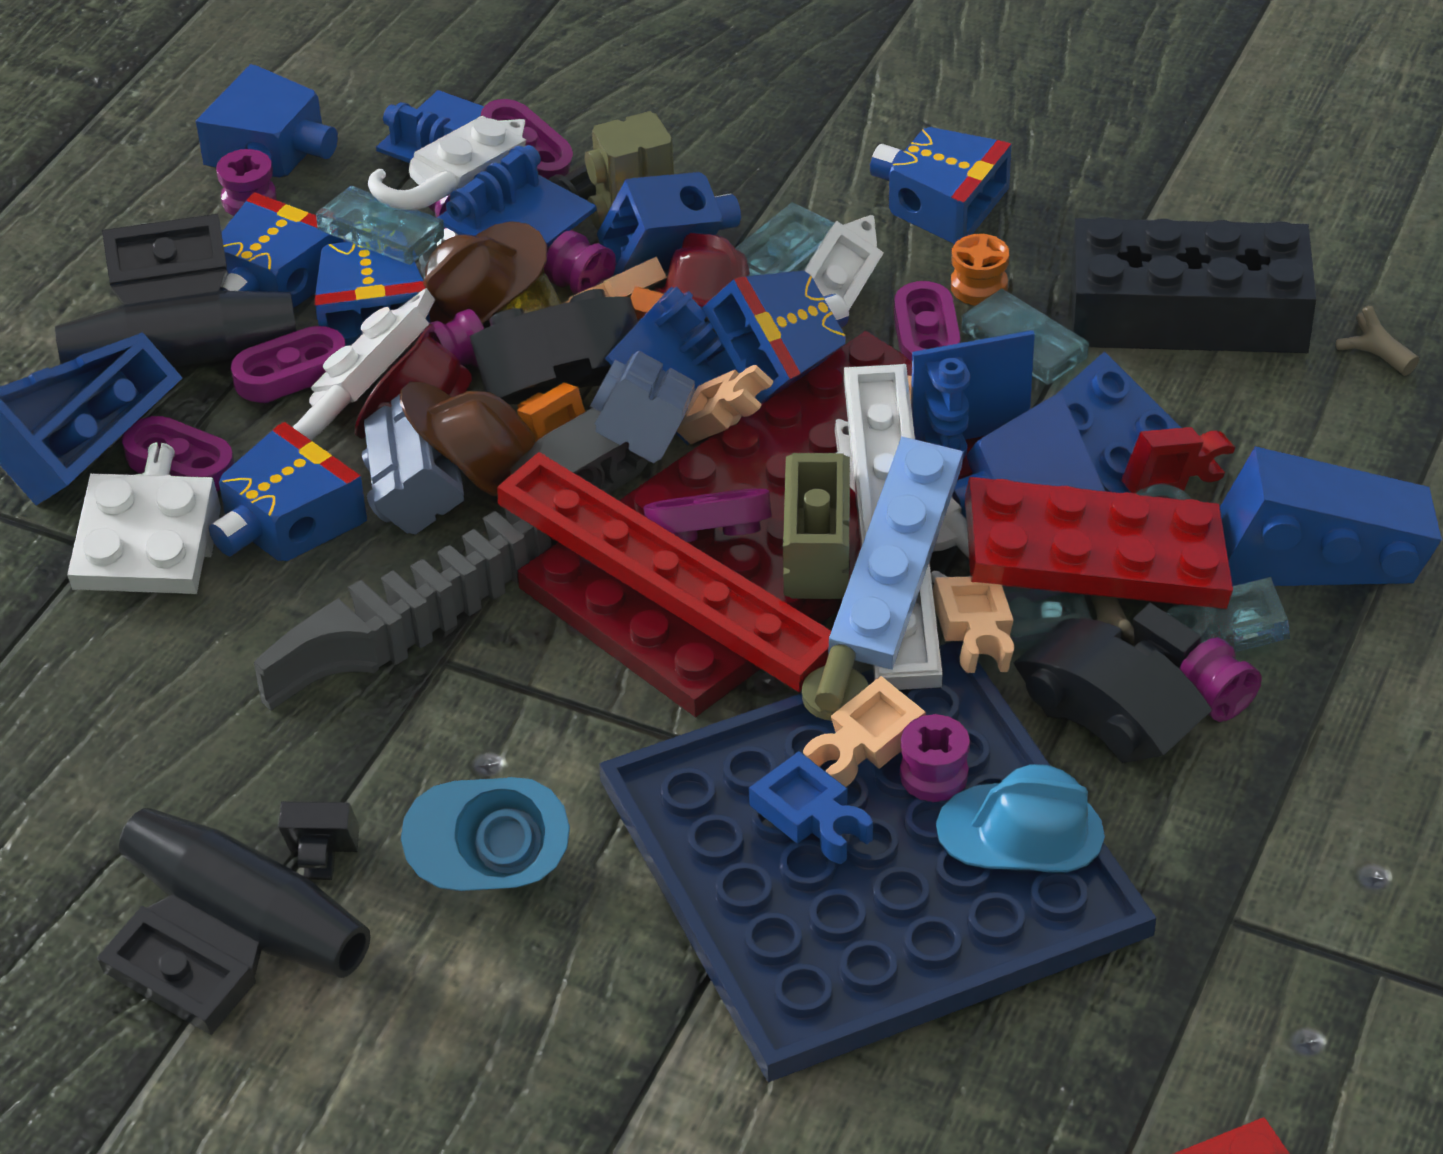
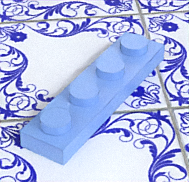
(896, 551)

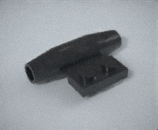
(172, 292)
(222, 909)

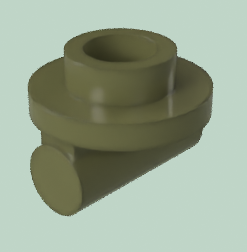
(833, 684)

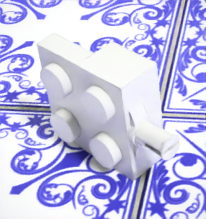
(144, 530)

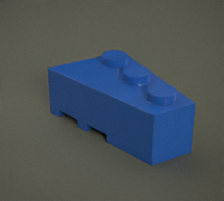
(74, 411)
(1325, 524)

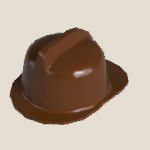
(484, 270)
(470, 430)

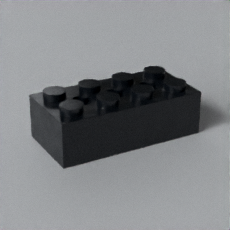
(1193, 285)

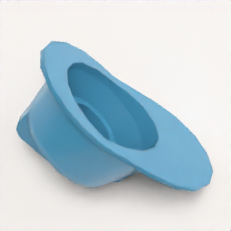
(1024, 823)
(485, 834)

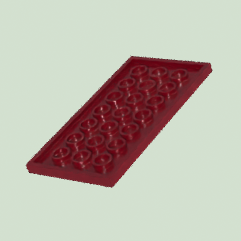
(747, 455)

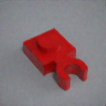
(1174, 456)

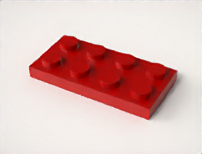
(1097, 543)

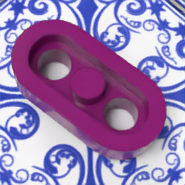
(553, 148)
(924, 317)
(284, 363)
(195, 450)
(734, 511)

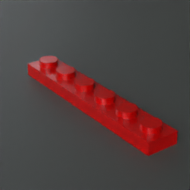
(667, 570)

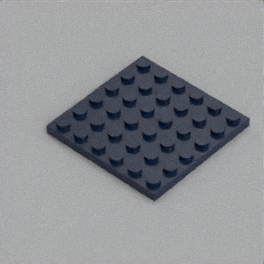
(894, 935)

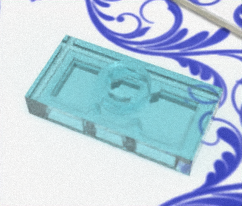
(375, 226)
(1054, 345)

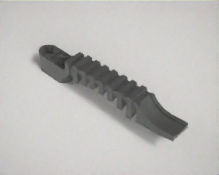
(382, 632)

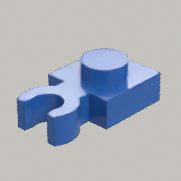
(808, 800)

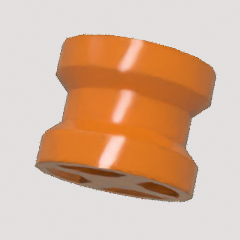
(979, 267)

